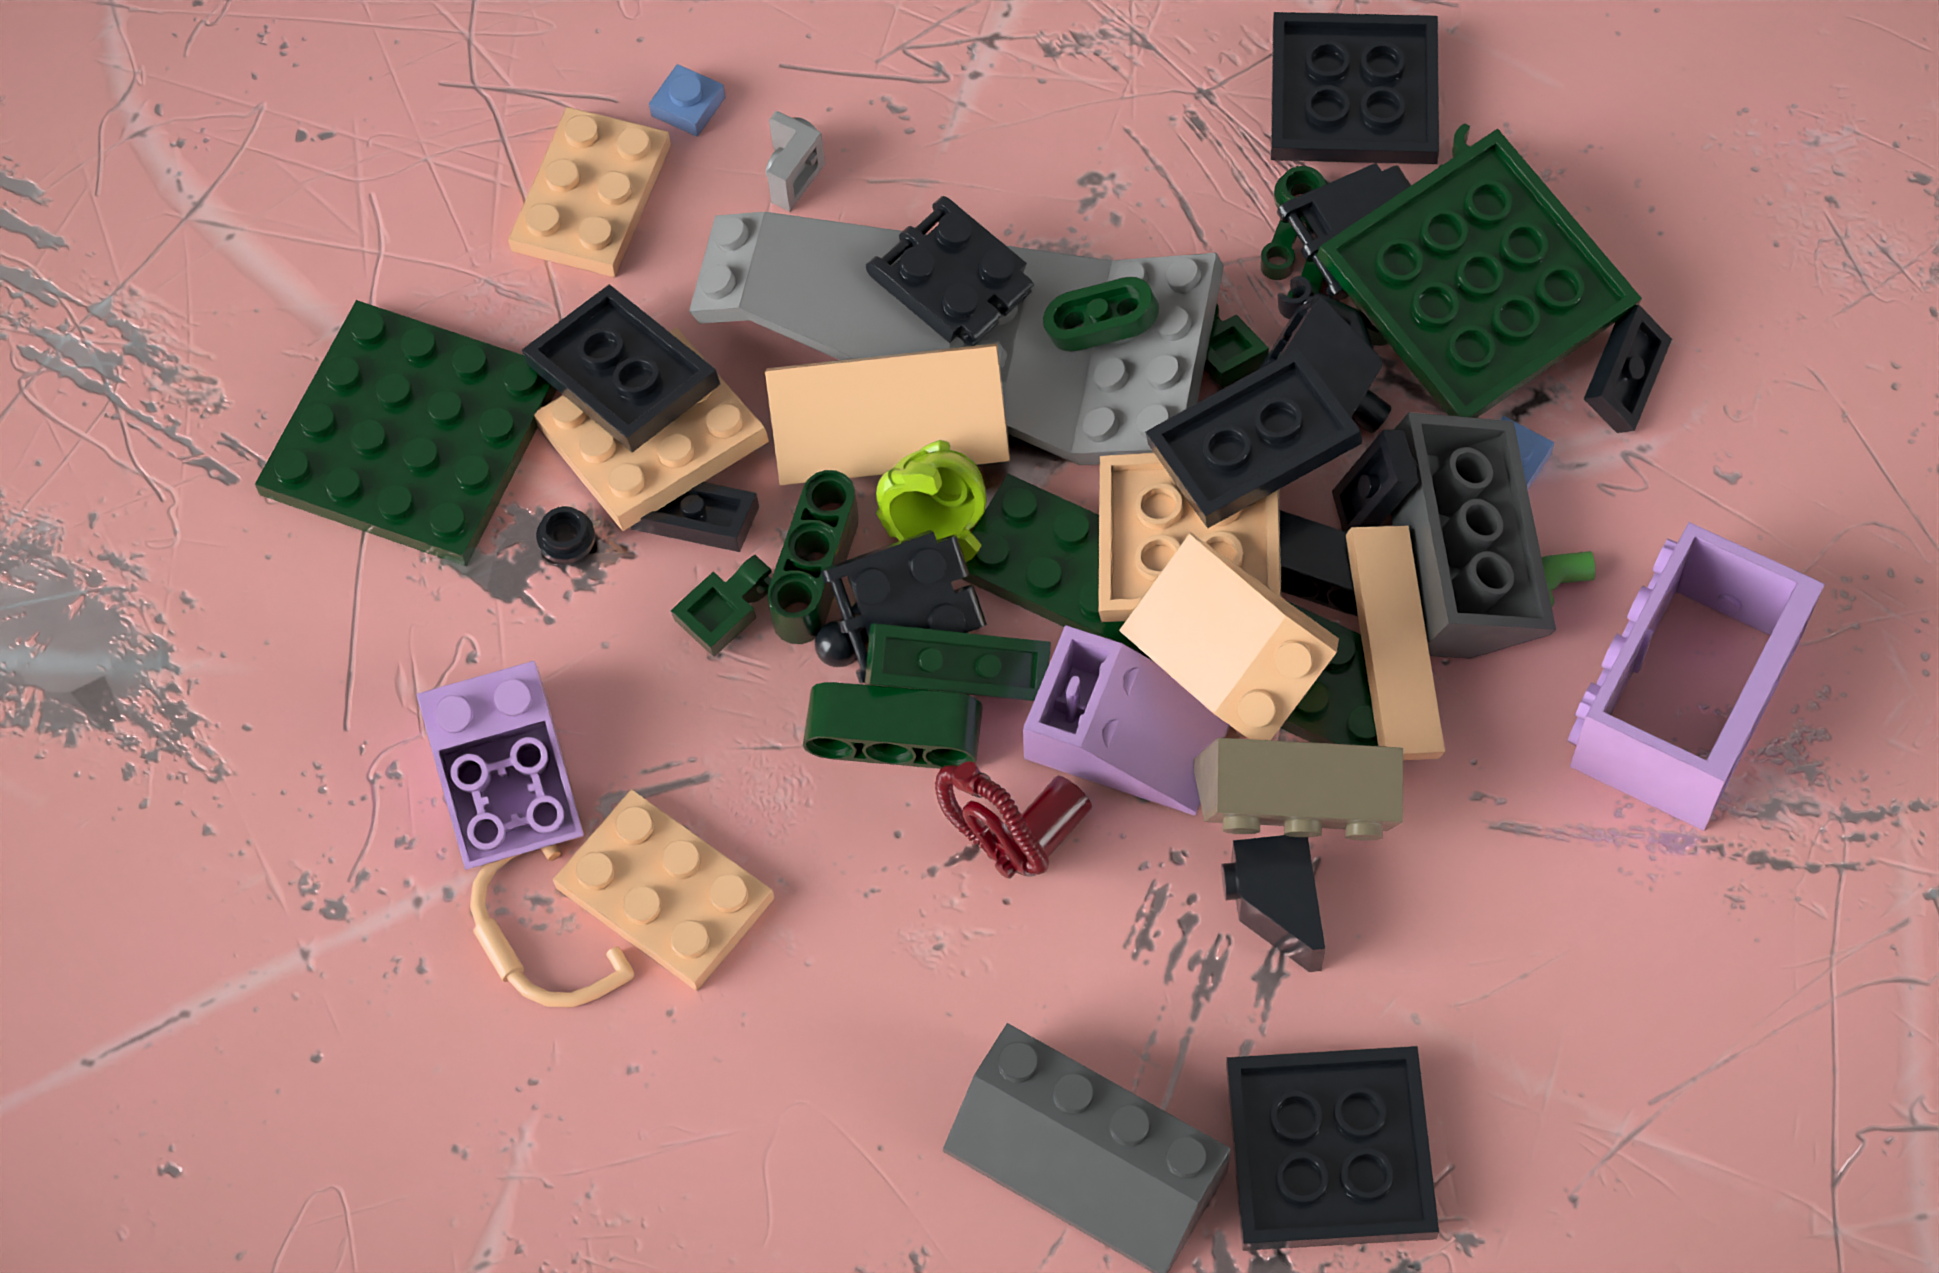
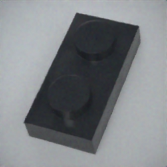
(1628, 370)
(1376, 482)
(705, 516)

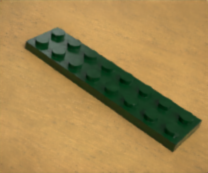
(1047, 560)

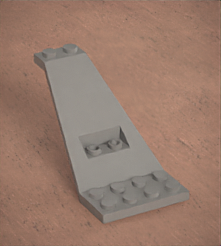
(1080, 405)

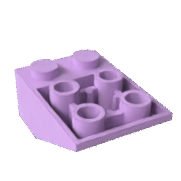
(1119, 722)
(500, 764)

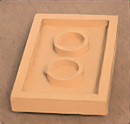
(590, 192)
(664, 889)

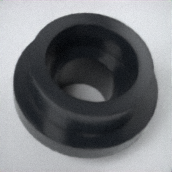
(563, 521)

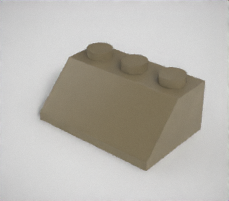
(1301, 787)

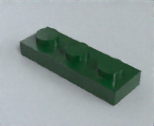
(956, 662)

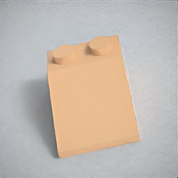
(1229, 639)

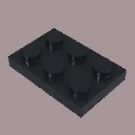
(621, 367)
(1253, 437)

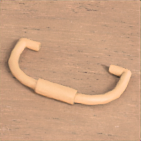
(509, 965)

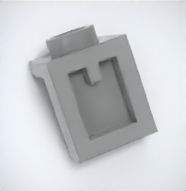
(795, 160)

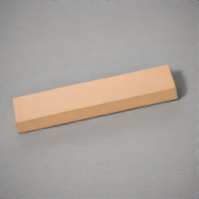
(1395, 641)

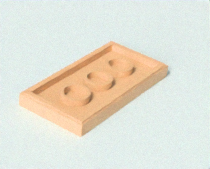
(881, 408)

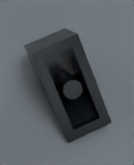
(1277, 895)

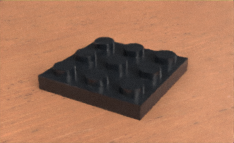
(1355, 88)
(1331, 1148)

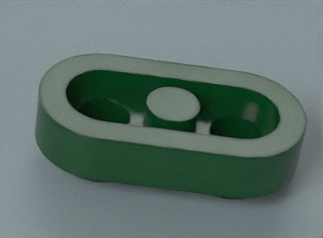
(1103, 312)

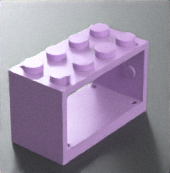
(1732, 583)

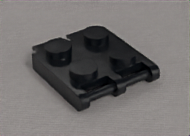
(1337, 207)
(955, 275)
(907, 588)

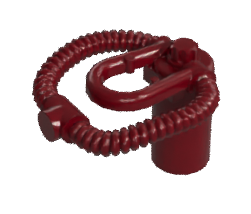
(1029, 836)

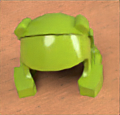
(935, 493)

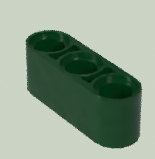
(808, 533)
(892, 725)

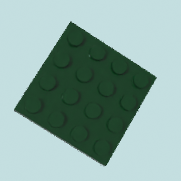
(1478, 277)
(408, 433)

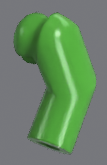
(1568, 569)

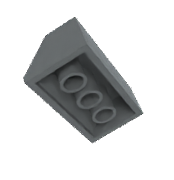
(1473, 537)
(1086, 1150)

